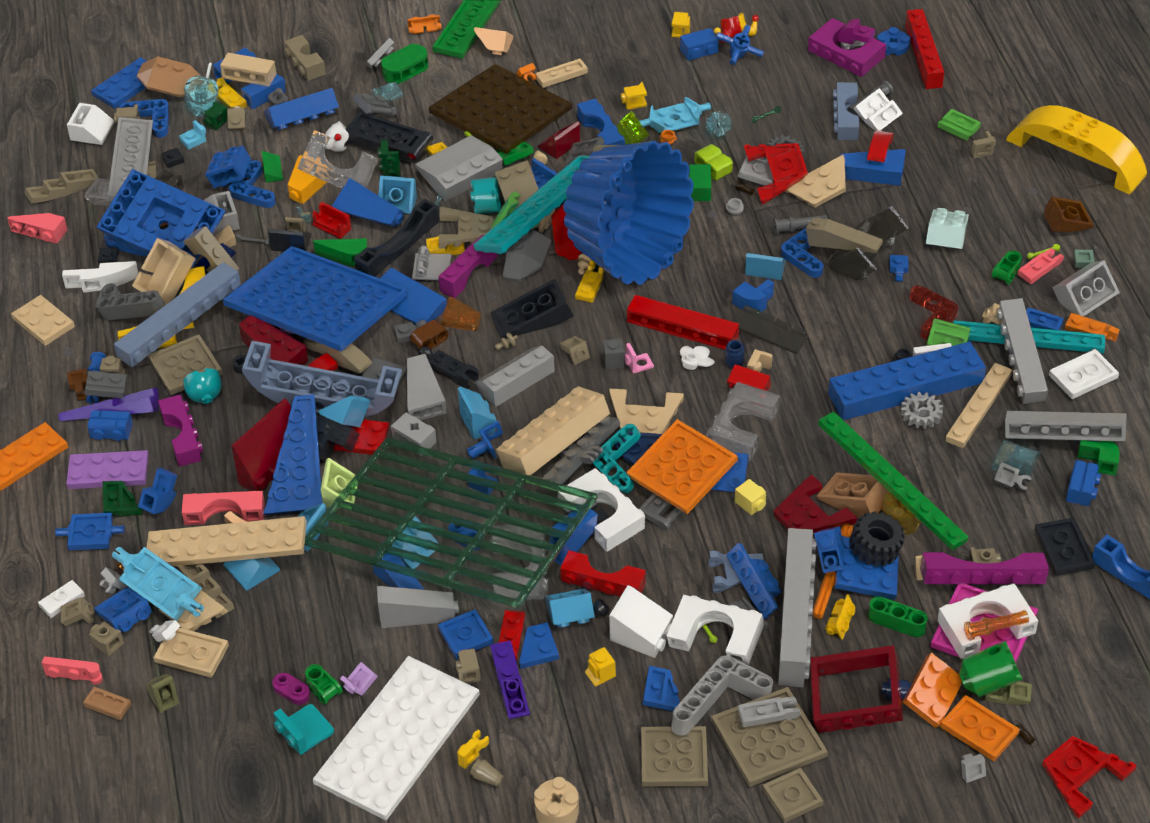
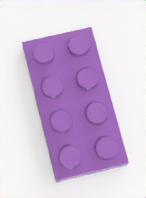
(93, 468)

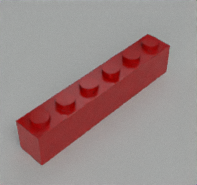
(924, 49)
(681, 322)

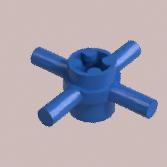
(739, 45)

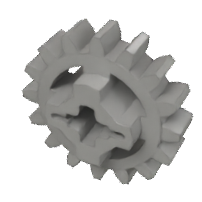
(921, 410)

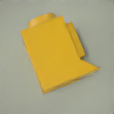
(680, 24)
(634, 96)
(600, 667)

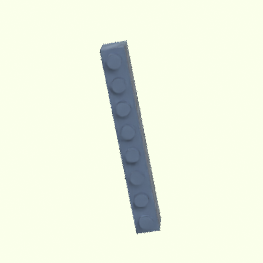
(177, 314)

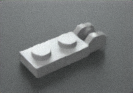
(768, 711)

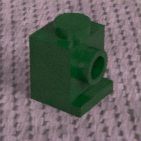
(215, 116)

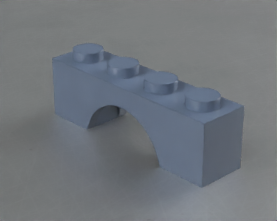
(847, 123)

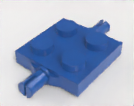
(90, 531)

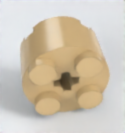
(556, 802)

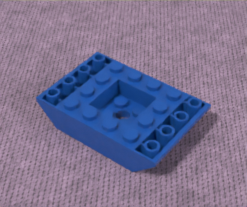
(146, 204)

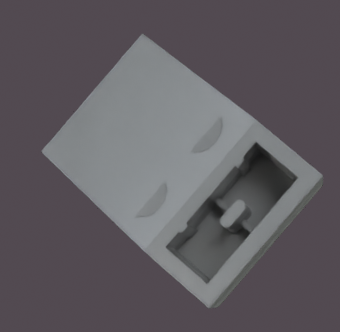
(224, 201)

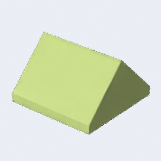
(334, 481)

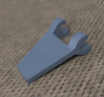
(732, 579)

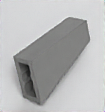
(423, 391)
(414, 606)

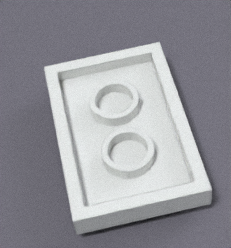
(1083, 374)

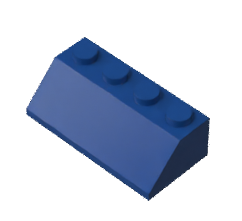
(301, 108)

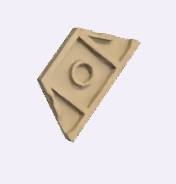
(821, 183)
(211, 609)

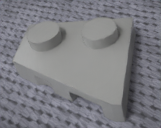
(384, 50)

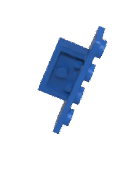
(756, 579)

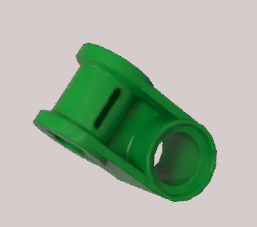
(1008, 267)
(323, 686)

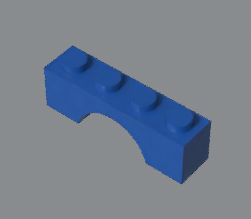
(593, 115)
(1112, 557)

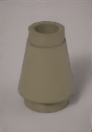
(486, 773)

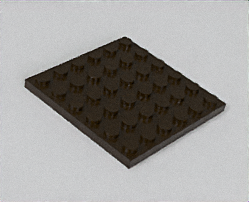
(500, 108)

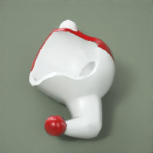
(338, 137)

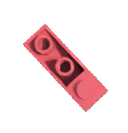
(40, 226)

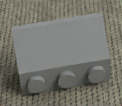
(1086, 288)

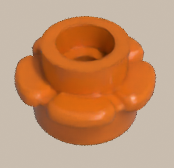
(668, 136)

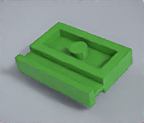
(959, 124)
(946, 332)

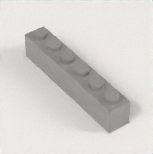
(1022, 351)
(1066, 425)

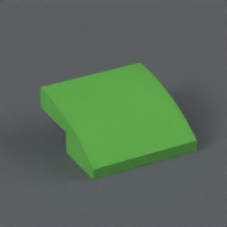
(507, 208)

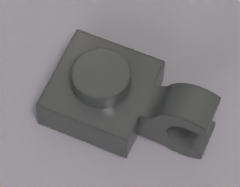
(404, 330)

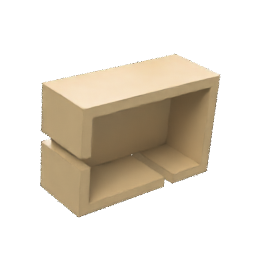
(168, 268)

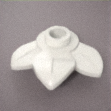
(693, 357)

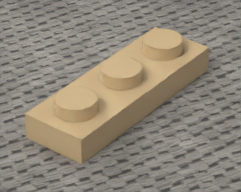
(561, 73)

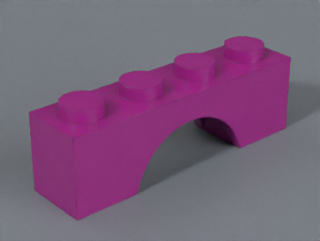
(455, 276)
(175, 415)

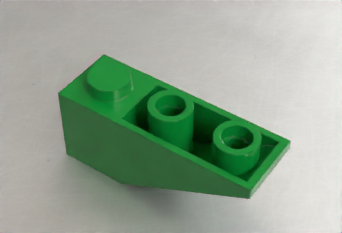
(340, 250)

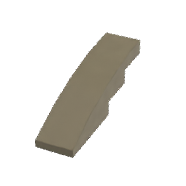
(65, 185)
(201, 576)

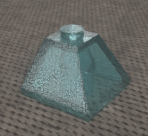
(1017, 456)

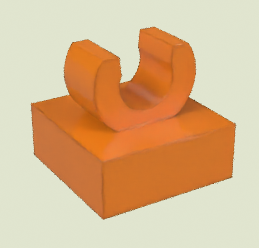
(527, 71)

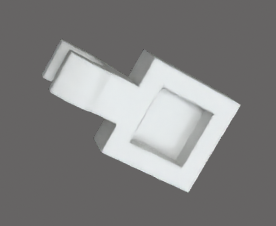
(165, 631)

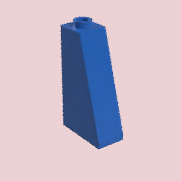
(861, 169)
(366, 205)

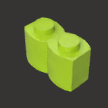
(720, 163)

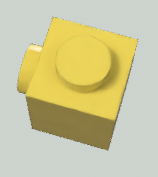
(750, 497)

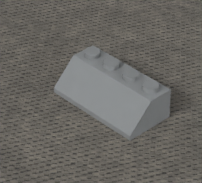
(515, 375)

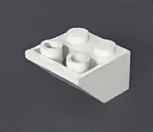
(89, 124)

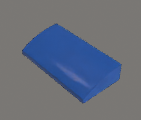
(420, 302)

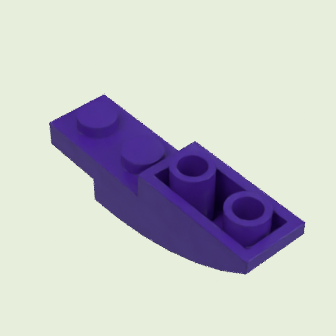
(509, 680)

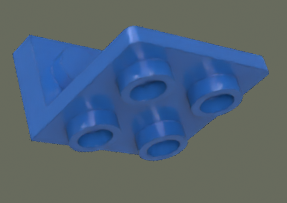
(734, 476)

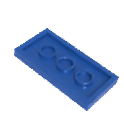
(120, 86)

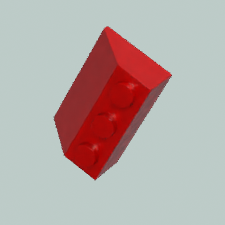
(563, 245)

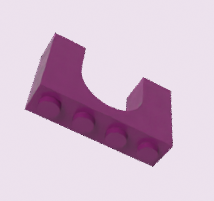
(857, 61)

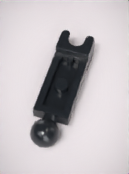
(450, 367)

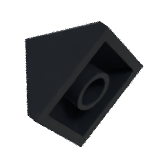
(283, 239)

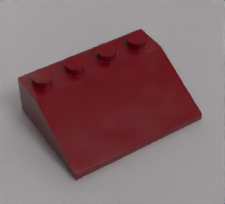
(259, 448)

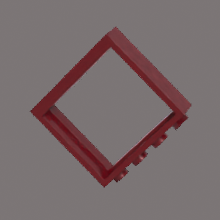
(851, 662)

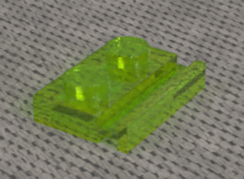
(632, 129)

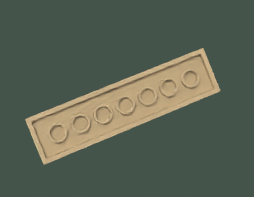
(229, 541)

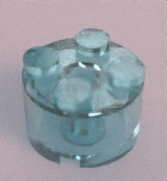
(200, 94)

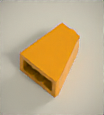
(303, 185)

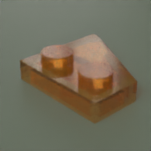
(460, 316)

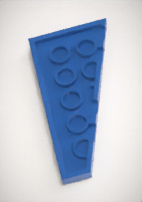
(297, 471)

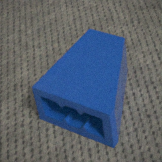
(579, 536)

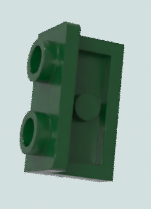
(390, 160)

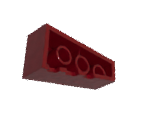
(282, 346)

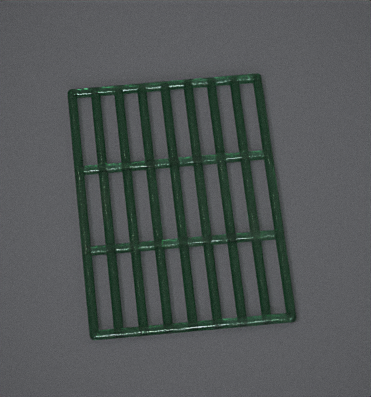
(472, 542)

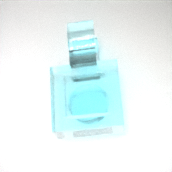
(389, 92)

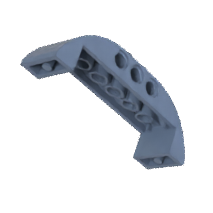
(286, 380)

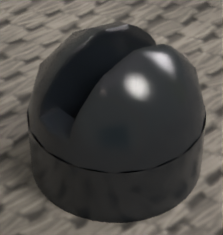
(600, 607)

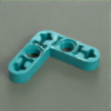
(611, 456)

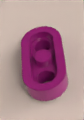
(289, 687)

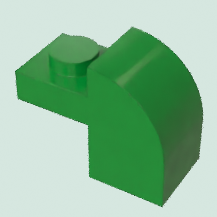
(1104, 452)

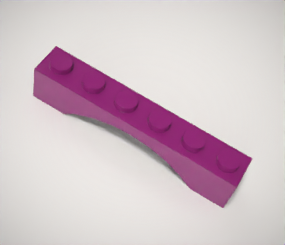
(945, 569)

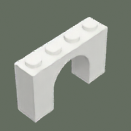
(625, 521)
(997, 602)
(696, 612)

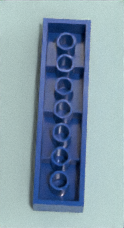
(891, 382)

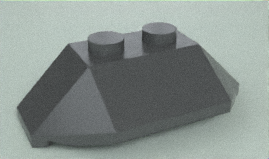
(526, 256)

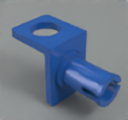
(485, 445)

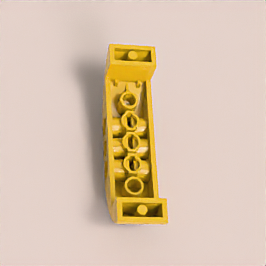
(1085, 138)

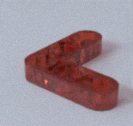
(945, 309)

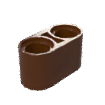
(429, 335)

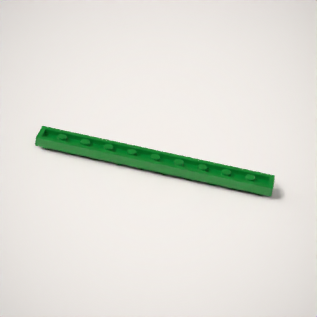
(893, 481)

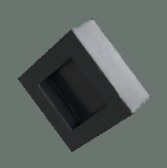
(172, 157)
(108, 255)

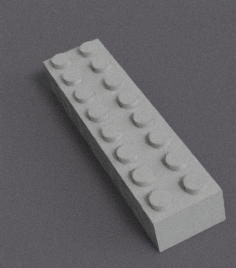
(797, 608)

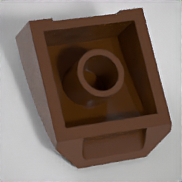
(1066, 215)

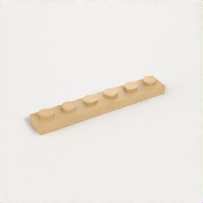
(978, 405)

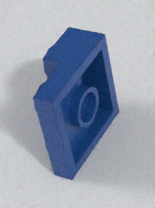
(124, 609)

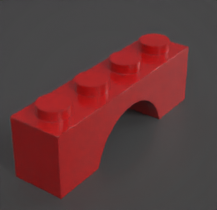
(579, 572)

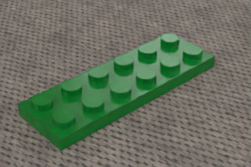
(460, 32)

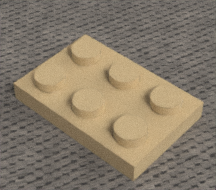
(43, 320)
(192, 652)

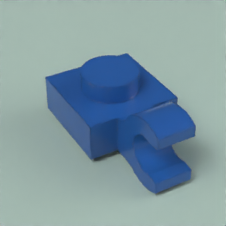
(899, 266)

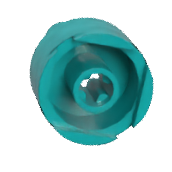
(485, 195)

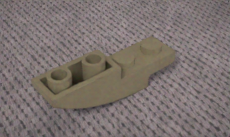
(349, 358)

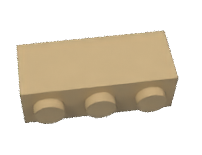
(248, 69)

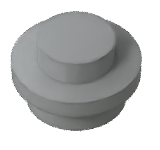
(734, 206)

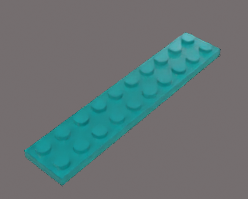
(529, 212)

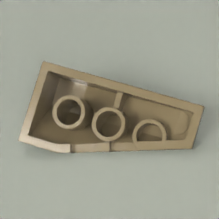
(838, 236)

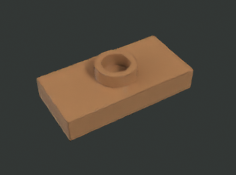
(107, 703)

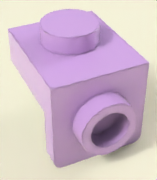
(359, 679)

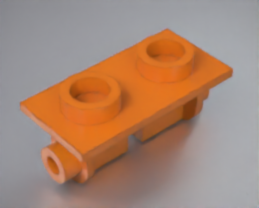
(417, 24)

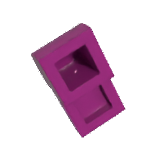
(854, 31)

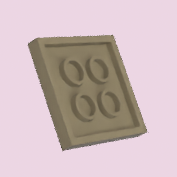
(181, 359)
(674, 758)

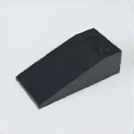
(533, 311)

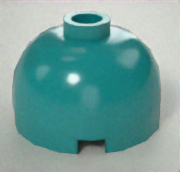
(203, 386)

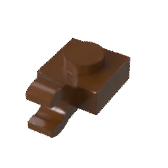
(77, 381)

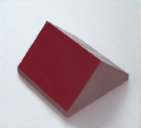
(561, 141)

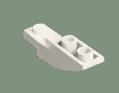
(96, 279)

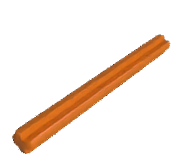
(828, 582)

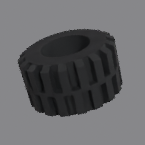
(874, 550)

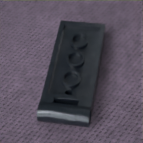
(369, 130)

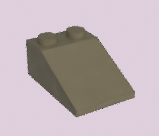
(519, 179)

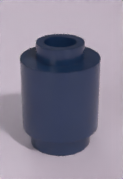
(734, 353)
(886, 689)

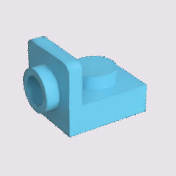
(194, 137)

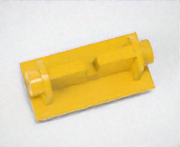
(841, 617)

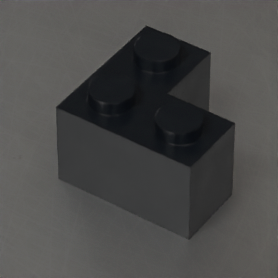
(333, 433)

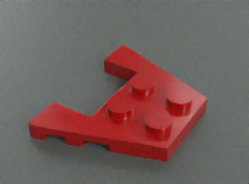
(785, 165)
(1076, 764)

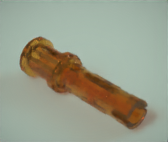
(987, 626)

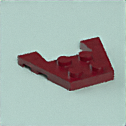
(802, 513)

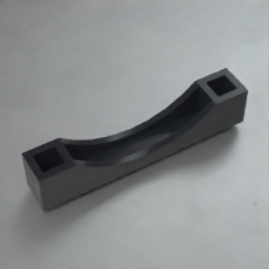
(419, 222)

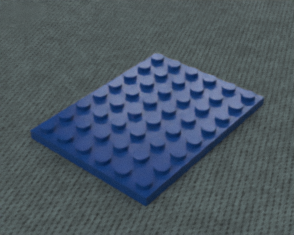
(316, 298)

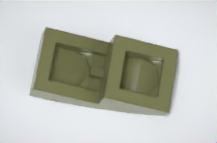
(1014, 694)

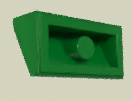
(272, 167)

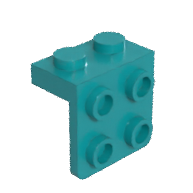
(303, 728)

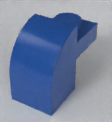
(753, 297)
(161, 494)

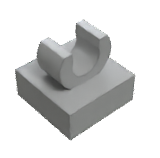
(111, 579)
(973, 767)

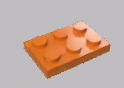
(933, 690)
(979, 728)

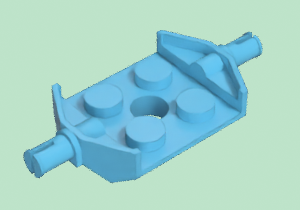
(686, 113)

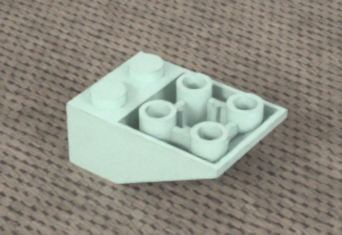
(947, 228)

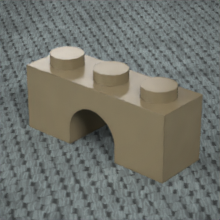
(308, 64)
(204, 243)

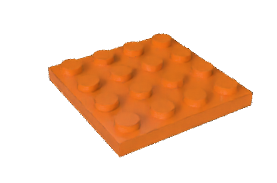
(682, 466)

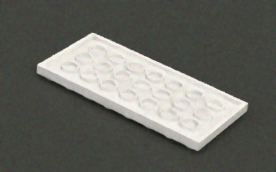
(396, 737)

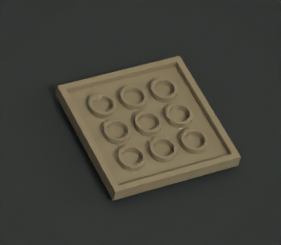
(770, 747)

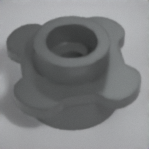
(278, 93)

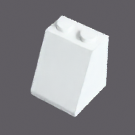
(639, 623)

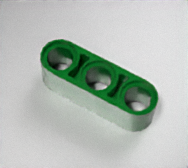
(897, 617)

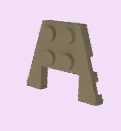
(470, 226)

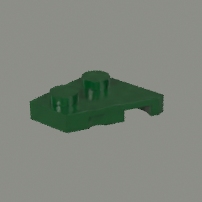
(118, 499)

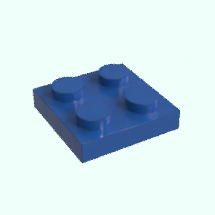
(465, 633)

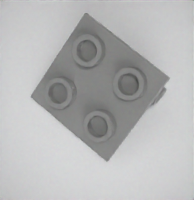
(428, 265)

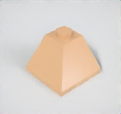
(495, 40)

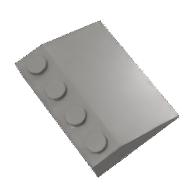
(455, 167)

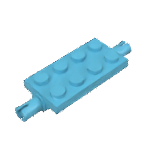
(159, 582)

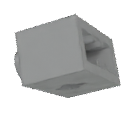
(413, 431)

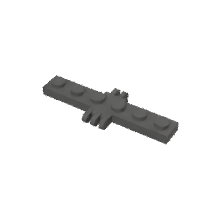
(584, 451)

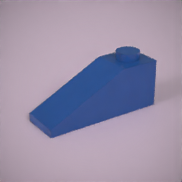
(395, 579)

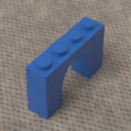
(253, 93)

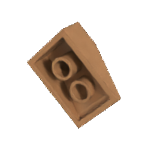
(855, 491)

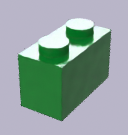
(701, 180)

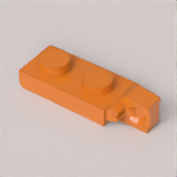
(1082, 324)

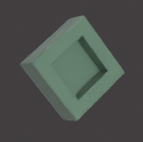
(1083, 258)

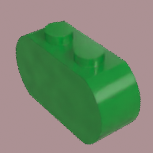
(405, 63)

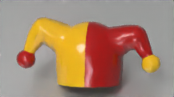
(735, 25)

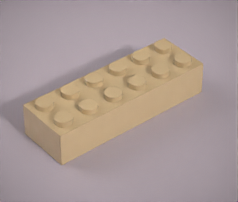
(553, 431)

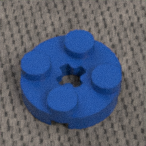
(895, 41)

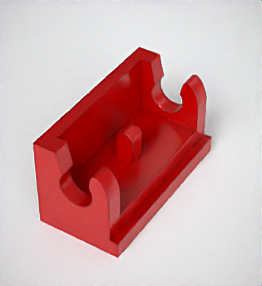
(331, 221)
(749, 377)

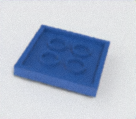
(866, 578)

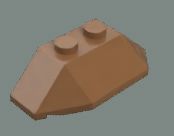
(166, 75)

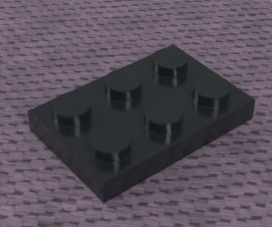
(1064, 546)

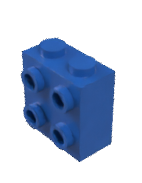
(228, 166)

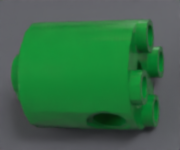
(989, 670)

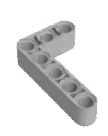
(722, 674)

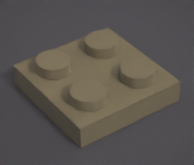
(792, 795)

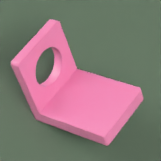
(631, 360)

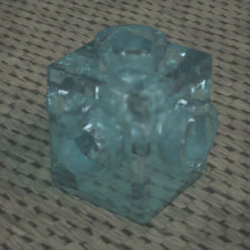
(724, 123)

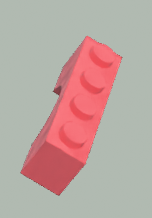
(200, 507)

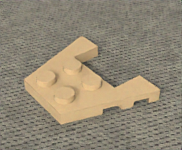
(646, 418)

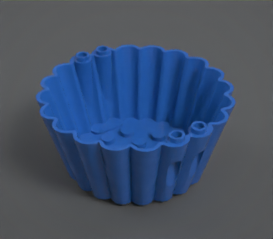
(630, 208)

